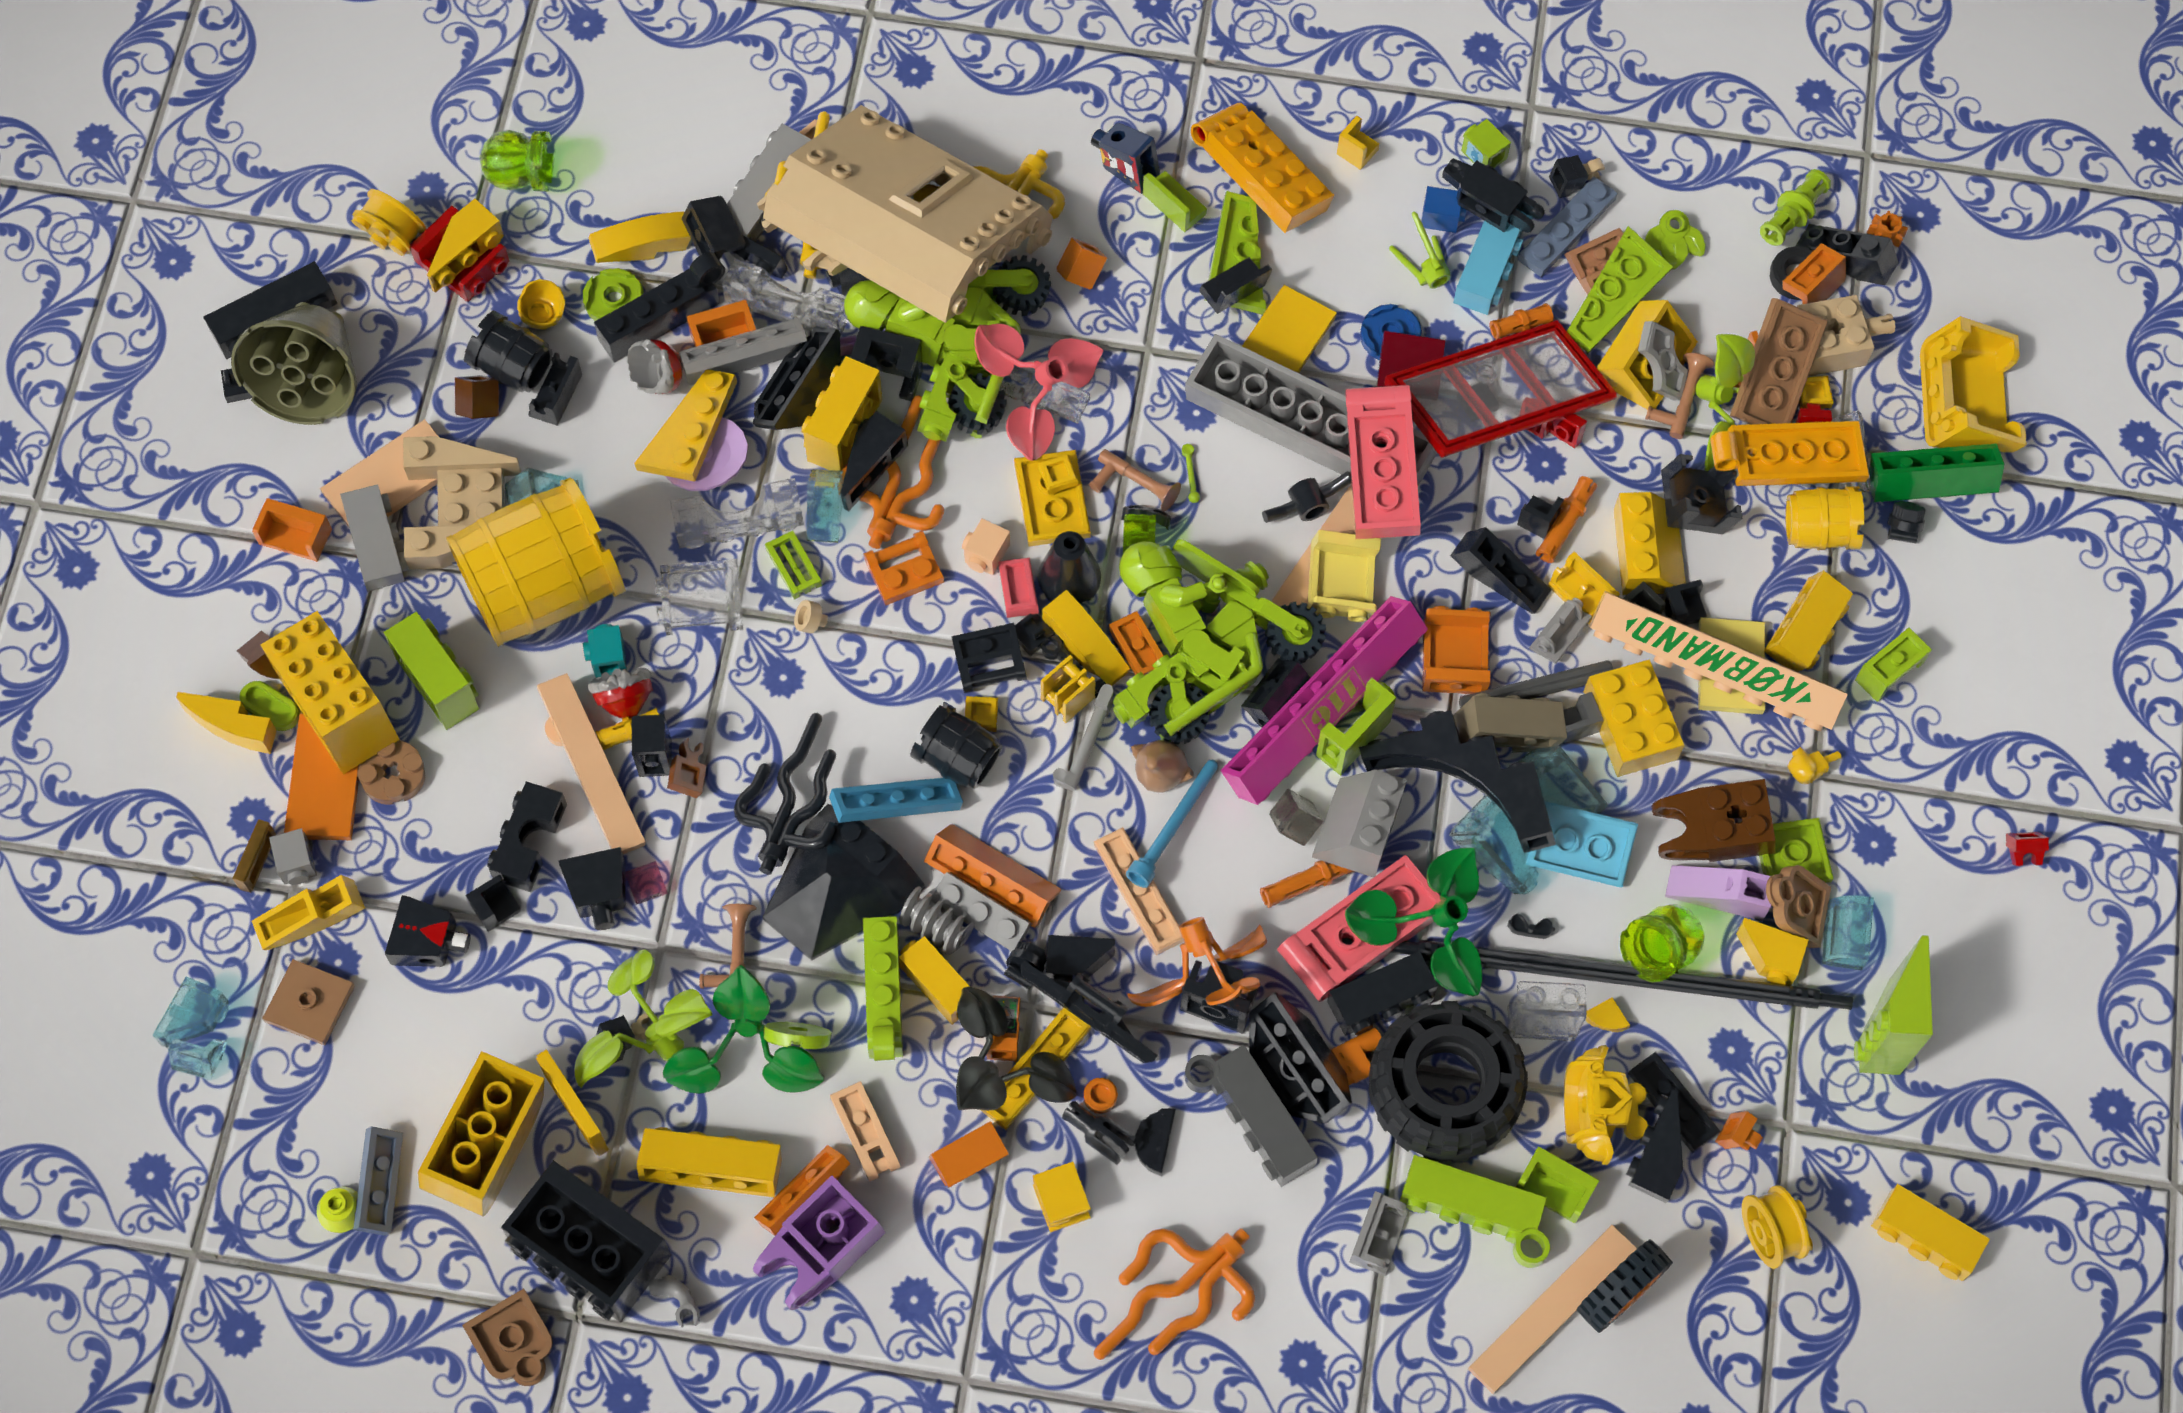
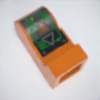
(1006, 1046)

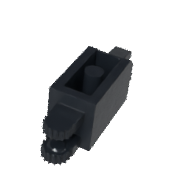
(1492, 196)

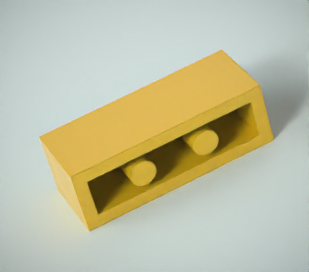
(1809, 622)
(1929, 1233)

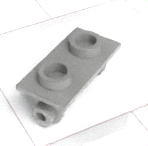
(1561, 630)

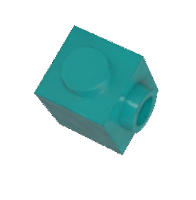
(605, 649)

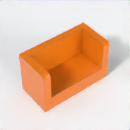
(720, 323)
(292, 529)

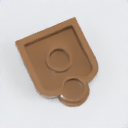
(1799, 903)
(512, 1340)

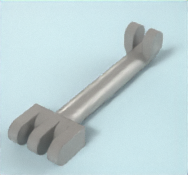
(1103, 704)

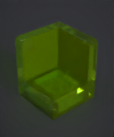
(1138, 529)

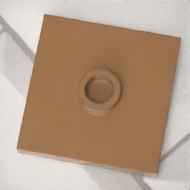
(308, 1002)

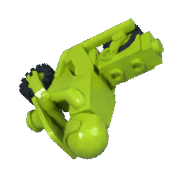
(951, 344)
(1213, 658)

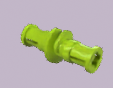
(1795, 207)

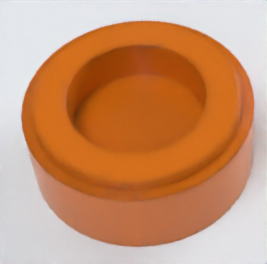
(1100, 1095)

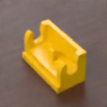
(1580, 581)

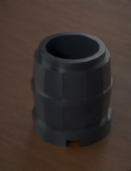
(508, 353)
(957, 747)

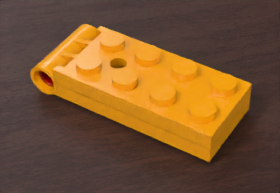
(1262, 166)

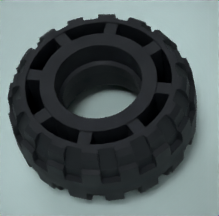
(1439, 1128)

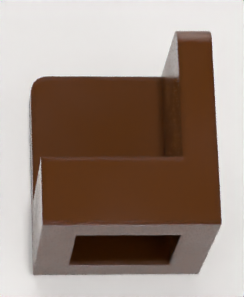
(476, 397)

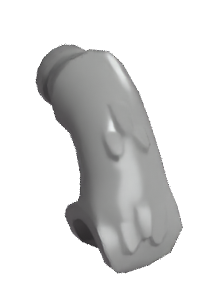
(674, 1288)

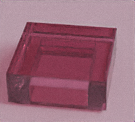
(646, 882)

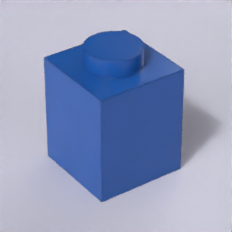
(1442, 210)

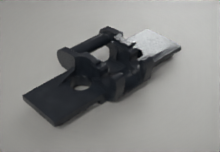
(1106, 1023)

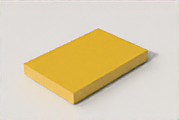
(1290, 329)
(1053, 513)
(572, 1103)

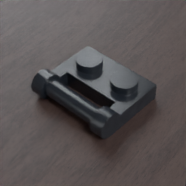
(988, 647)

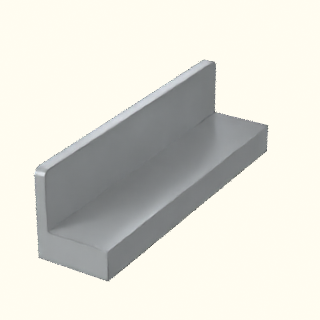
(743, 350)

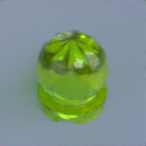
(514, 160)
(1662, 942)

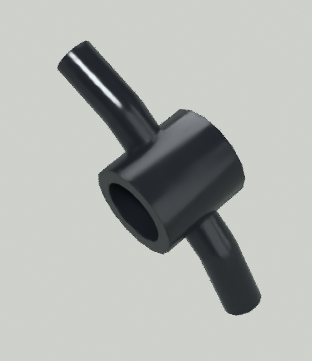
(1308, 499)

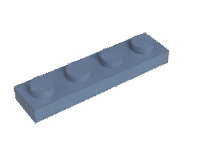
(1567, 226)

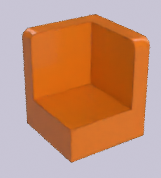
(1081, 263)

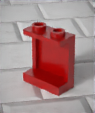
(470, 280)

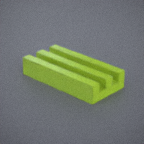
(805, 586)

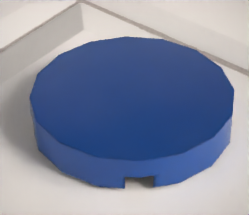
(1389, 319)

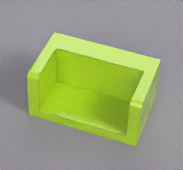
(1892, 663)
(1560, 1182)

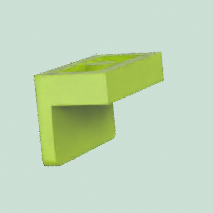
(1173, 200)

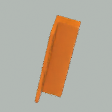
(992, 873)

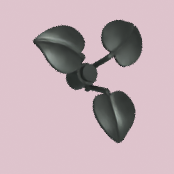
(979, 1080)

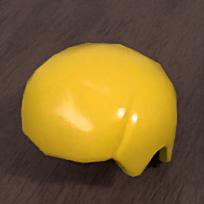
(541, 304)

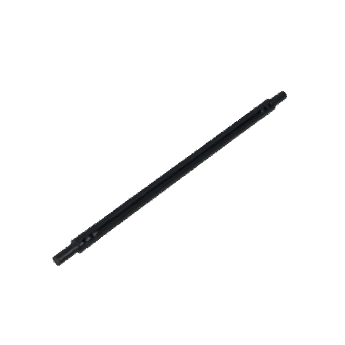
(1628, 976)

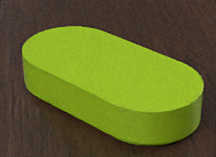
(267, 702)

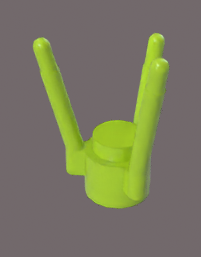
(1434, 269)

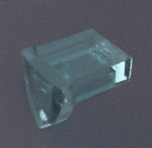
(196, 1059)

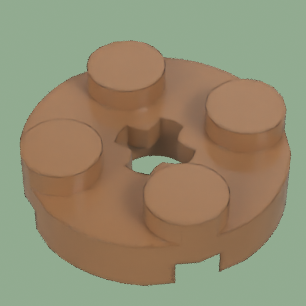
(404, 786)

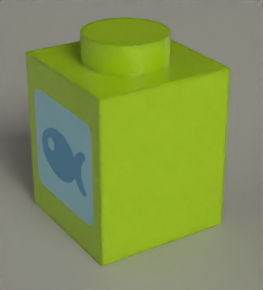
(1485, 144)

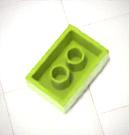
(433, 669)

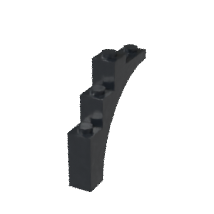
(1475, 762)

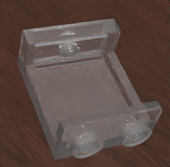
(699, 595)
(1547, 1011)

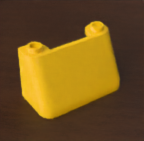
(1966, 386)

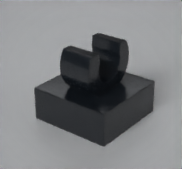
(231, 389)
(1033, 633)

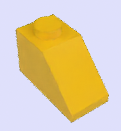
(1772, 951)

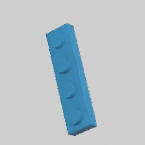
(895, 799)

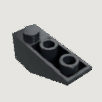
(1867, 256)
(1661, 1160)

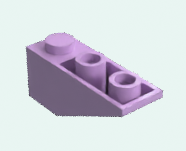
(1720, 889)

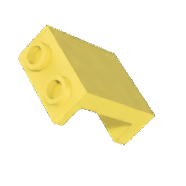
(1342, 575)

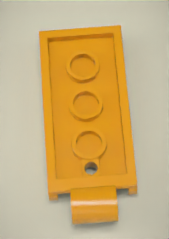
(1792, 453)

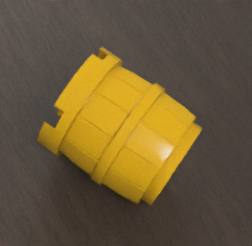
(1825, 518)

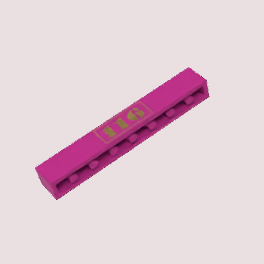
(1323, 699)

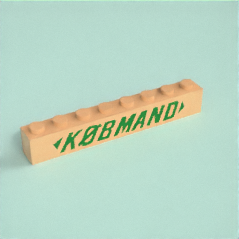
(1718, 660)

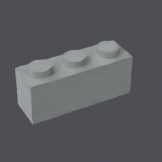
(374, 537)

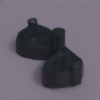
(1541, 930)

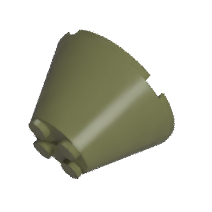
(297, 365)

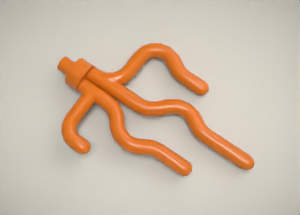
(887, 509)
(1211, 1263)

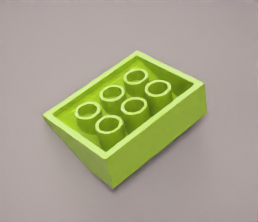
(1901, 1017)

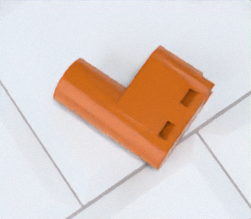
(1352, 1055)

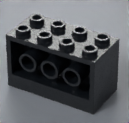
(592, 1220)

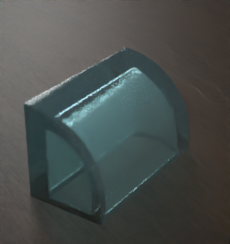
(1848, 932)

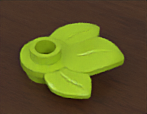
(1676, 243)

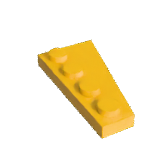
(689, 431)

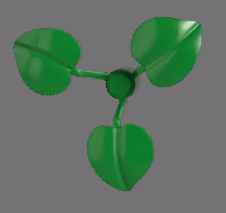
(1457, 879)
(747, 1003)

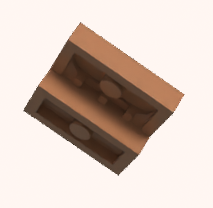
(1589, 259)

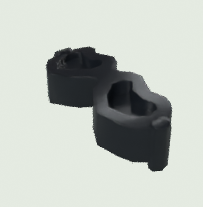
(1162, 517)

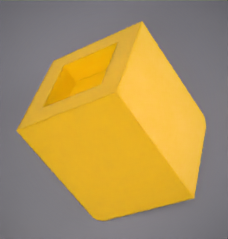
(1355, 145)

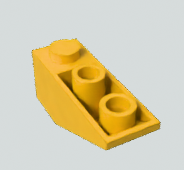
(465, 240)

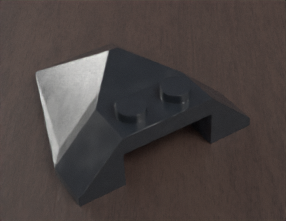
(837, 886)

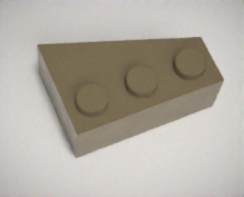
(1512, 722)

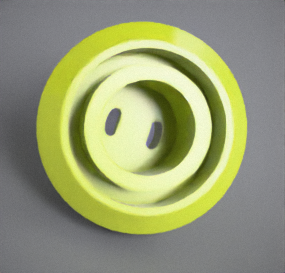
(337, 1209)

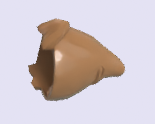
(1160, 765)

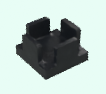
(1229, 1014)

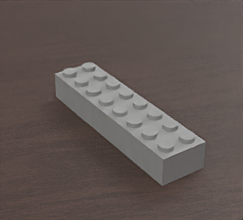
(1280, 405)

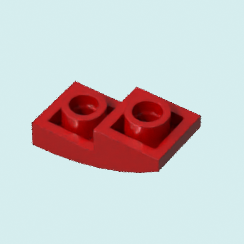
(1567, 429)

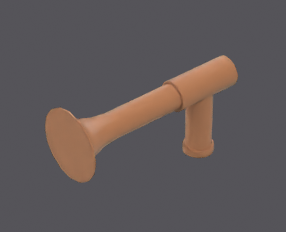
(1696, 365)
(1166, 493)
(739, 915)

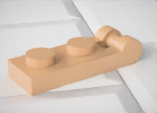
(864, 1130)

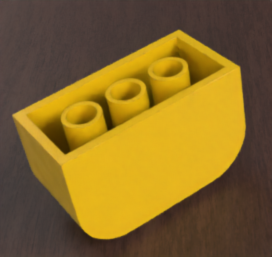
(482, 1134)

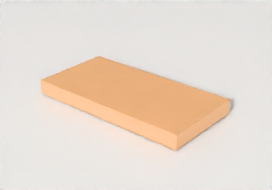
(384, 469)

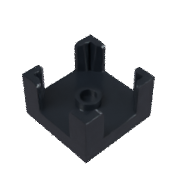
(891, 355)
(1697, 497)

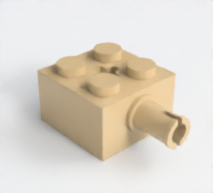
(1846, 335)

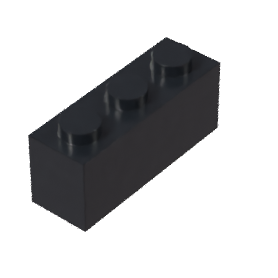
(1382, 994)

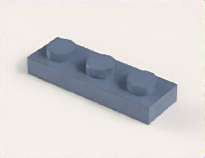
(378, 1181)

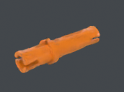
(1571, 510)
(1320, 874)

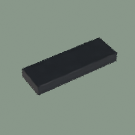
(1658, 1079)

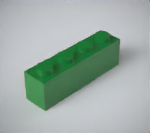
(1935, 472)

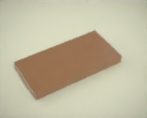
(1781, 365)

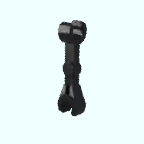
(1059, 654)

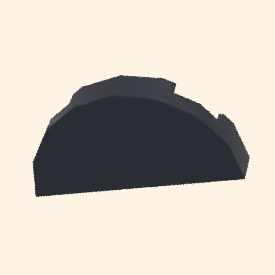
(1153, 1139)

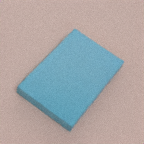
(1586, 845)

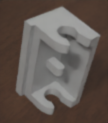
(1379, 1234)

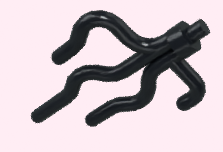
(781, 832)

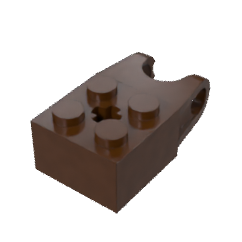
(1711, 823)

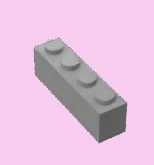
(760, 178)

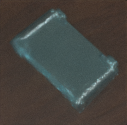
(1495, 838)

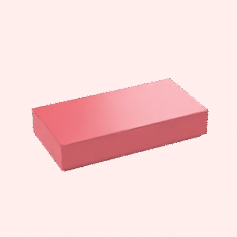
(1018, 587)

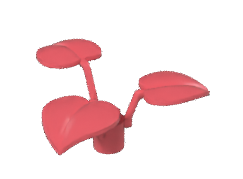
(1069, 361)

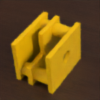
(1073, 694)
(1061, 1196)

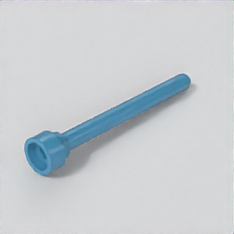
(1142, 870)

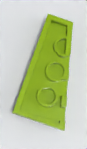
(1237, 241)
(1623, 282)

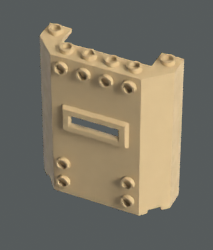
(853, 203)

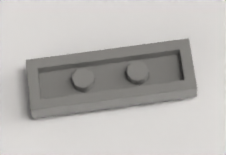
(986, 913)

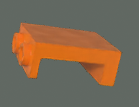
(1455, 650)

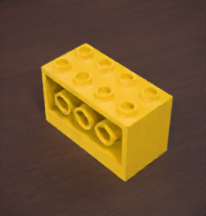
(330, 692)

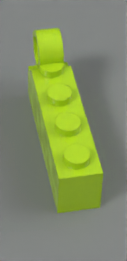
(882, 988)
(1477, 1202)

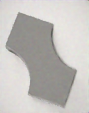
(1659, 350)

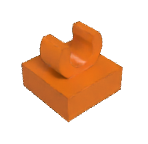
(1738, 1132)

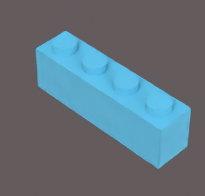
(1487, 267)

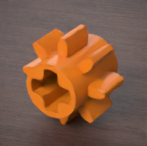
(1888, 226)

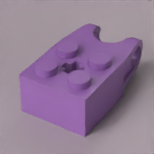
(813, 1248)

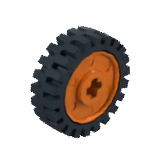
(1624, 1285)

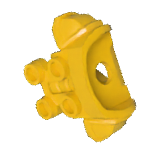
(1599, 1103)

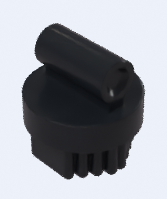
(1906, 521)
(1025, 952)

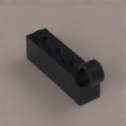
(661, 307)

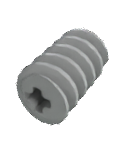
(934, 923)

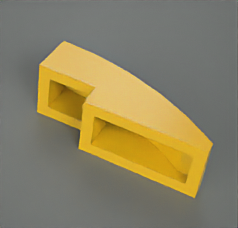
(640, 238)
(1084, 638)
(230, 721)
(308, 913)

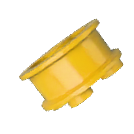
(388, 222)
(1776, 1226)

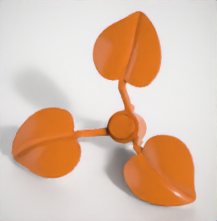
(1200, 943)

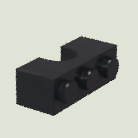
(533, 810)

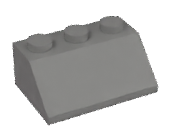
(1360, 821)

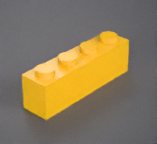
(709, 1162)

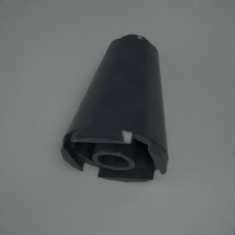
(1069, 567)

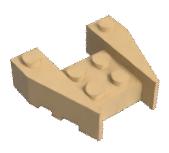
(468, 489)

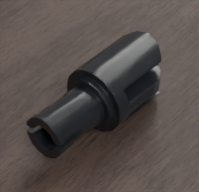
(1100, 1132)

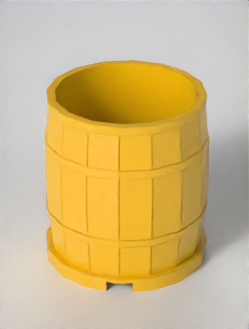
(535, 562)

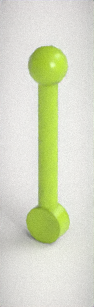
(1188, 451)

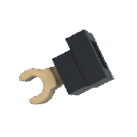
(1570, 174)
(620, 1025)

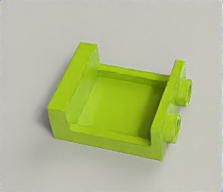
(1342, 749)

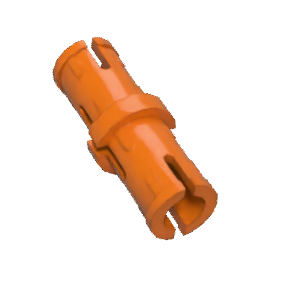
(1521, 321)

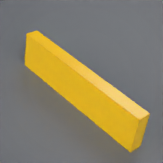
(1059, 1039)

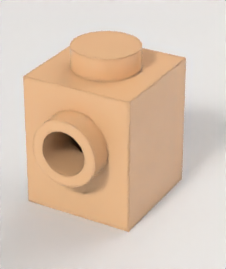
(986, 547)

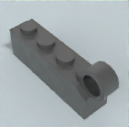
(1258, 1111)

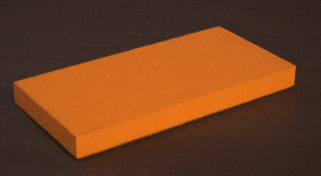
(319, 793)

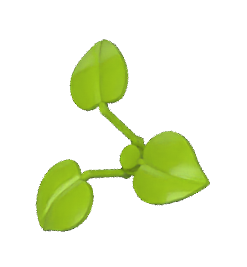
(1733, 360)
(679, 1013)

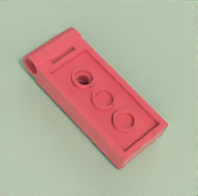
(1385, 476)
(1318, 948)

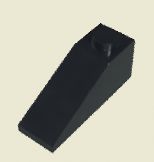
(873, 452)
(1500, 569)

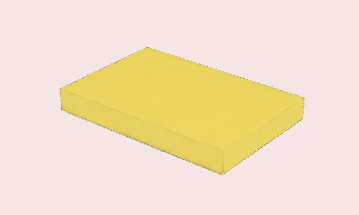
(1743, 634)

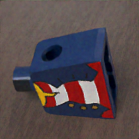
(1127, 154)

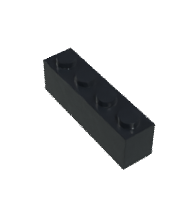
(268, 301)

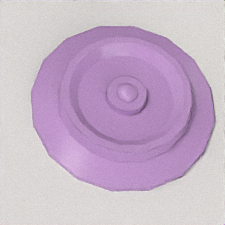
(723, 459)

